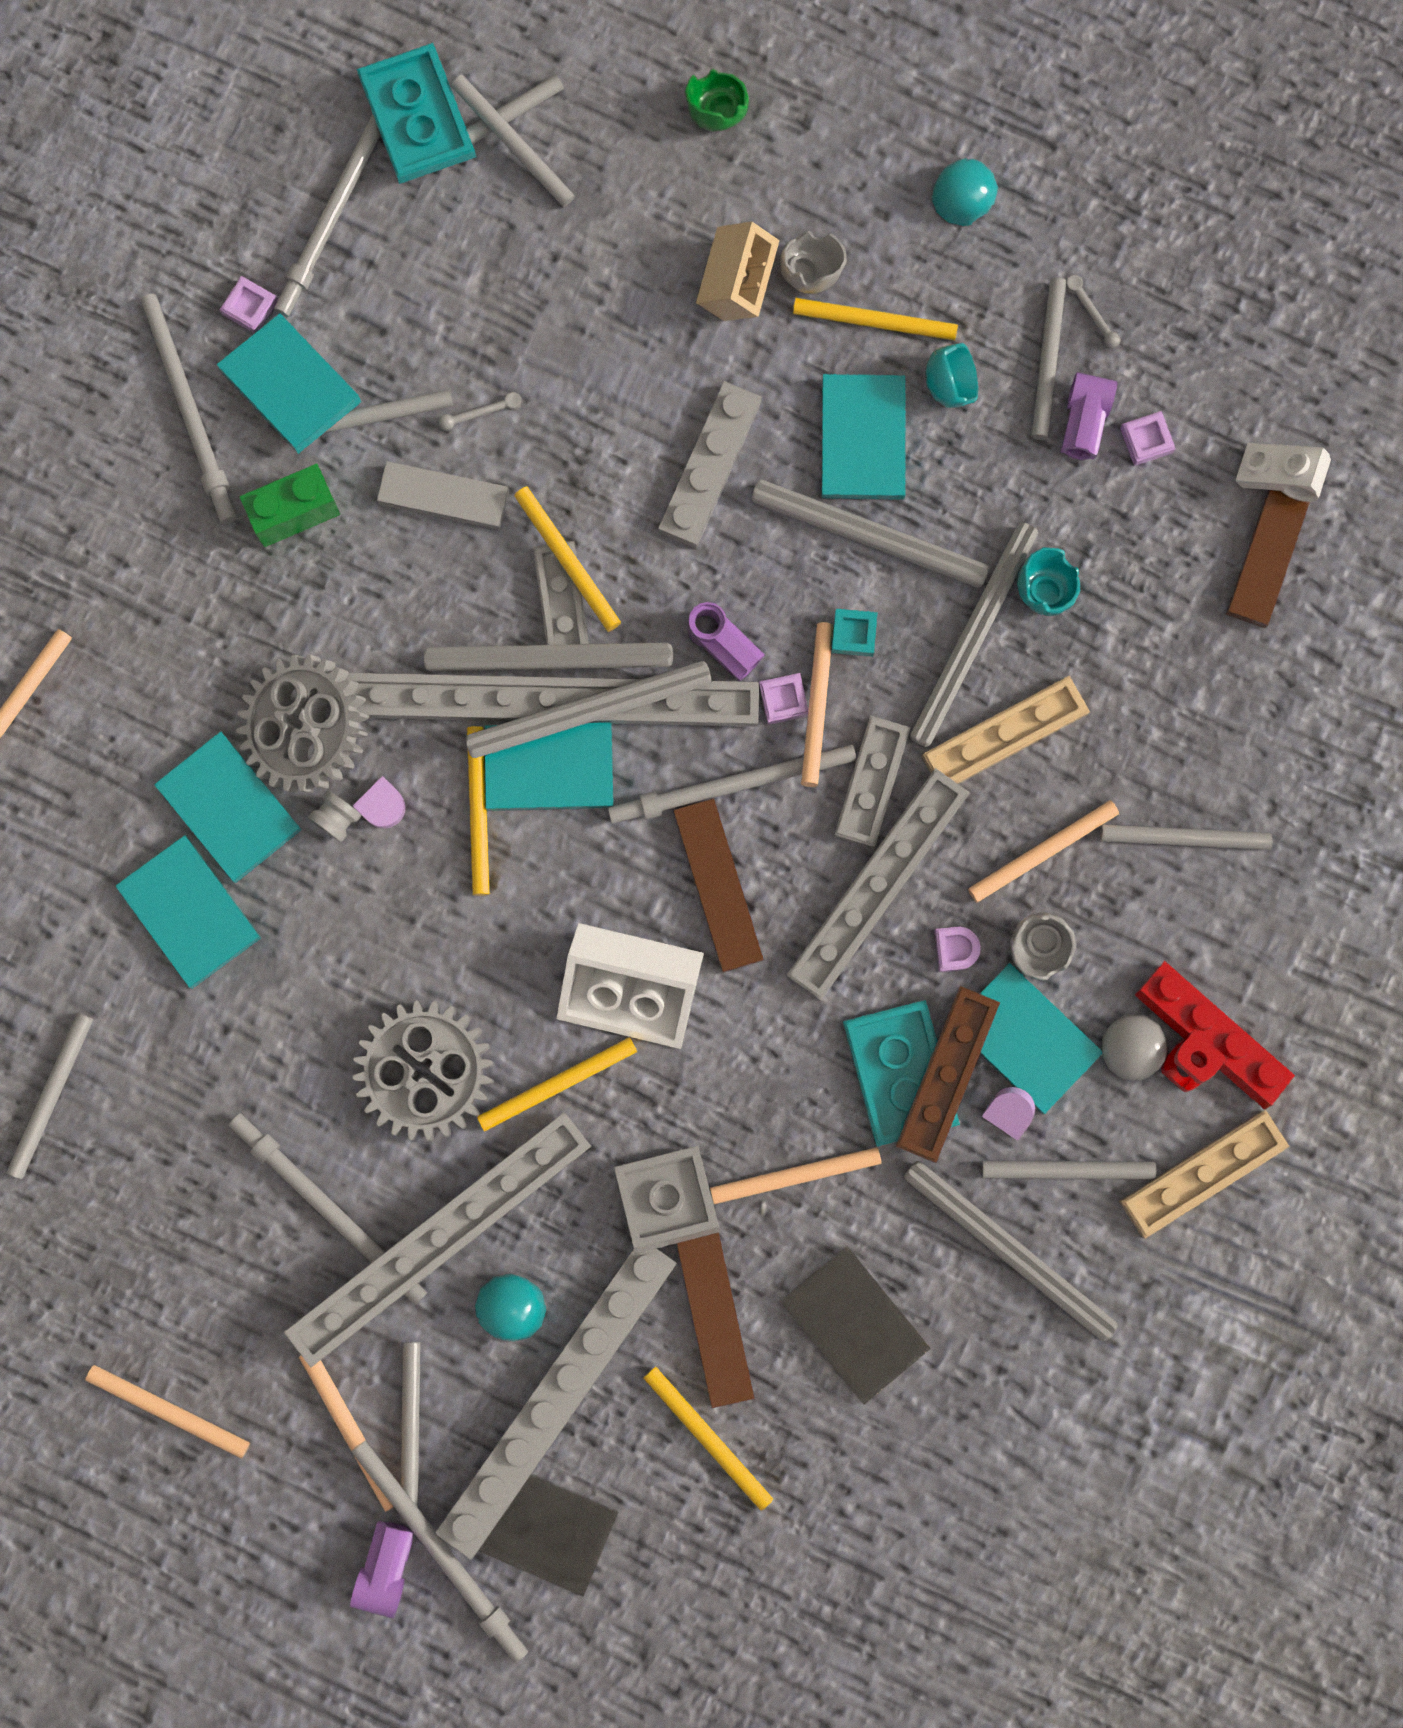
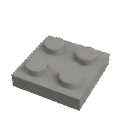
(666, 1199)

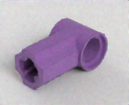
(1089, 405)
(726, 644)
(381, 1580)

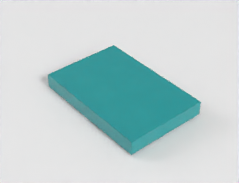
(416, 113)
(289, 383)
(863, 436)
(553, 771)
(228, 807)
(188, 912)
(1034, 1041)
(889, 1062)

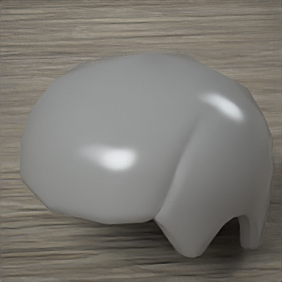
(812, 262)
(1042, 945)
(1134, 1047)

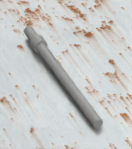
(300, 274)
(213, 479)
(651, 804)
(267, 1150)
(492, 1619)

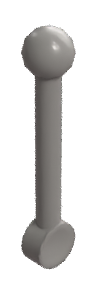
(1074, 285)
(512, 402)

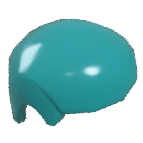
(964, 191)
(952, 376)
(1048, 582)
(510, 1307)

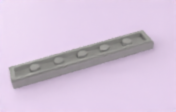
(878, 884)

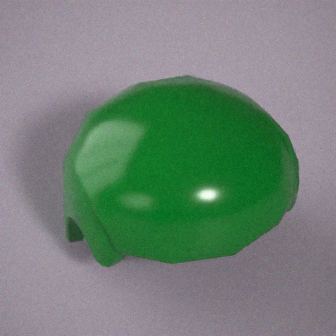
(716, 100)

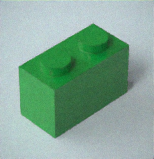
(290, 505)

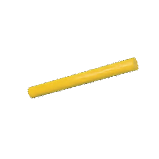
(875, 319)
(567, 559)
(478, 822)
(556, 1084)
(708, 1438)

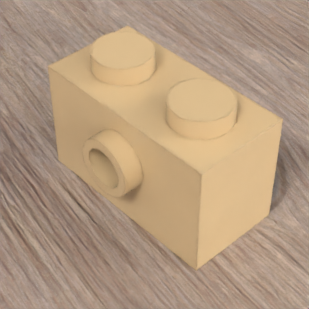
(737, 271)

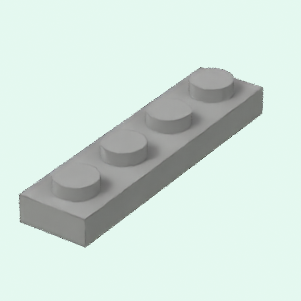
(710, 465)

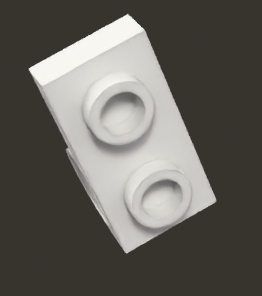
(1286, 468)

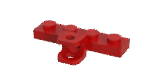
(1210, 1041)

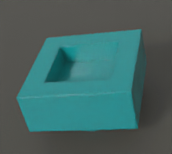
(854, 632)

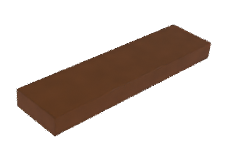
(1267, 558)
(718, 885)
(947, 1074)
(715, 1320)

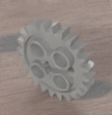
(331, 738)
(399, 1101)

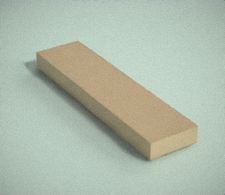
(1008, 732)
(1204, 1174)

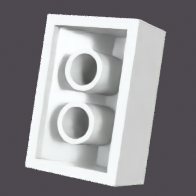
(629, 985)

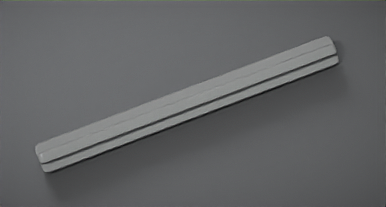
(870, 533)
(973, 634)
(548, 657)
(588, 709)
(1011, 1251)

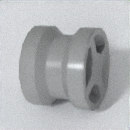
(334, 816)

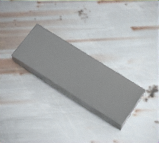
(443, 495)
(560, 600)
(872, 782)

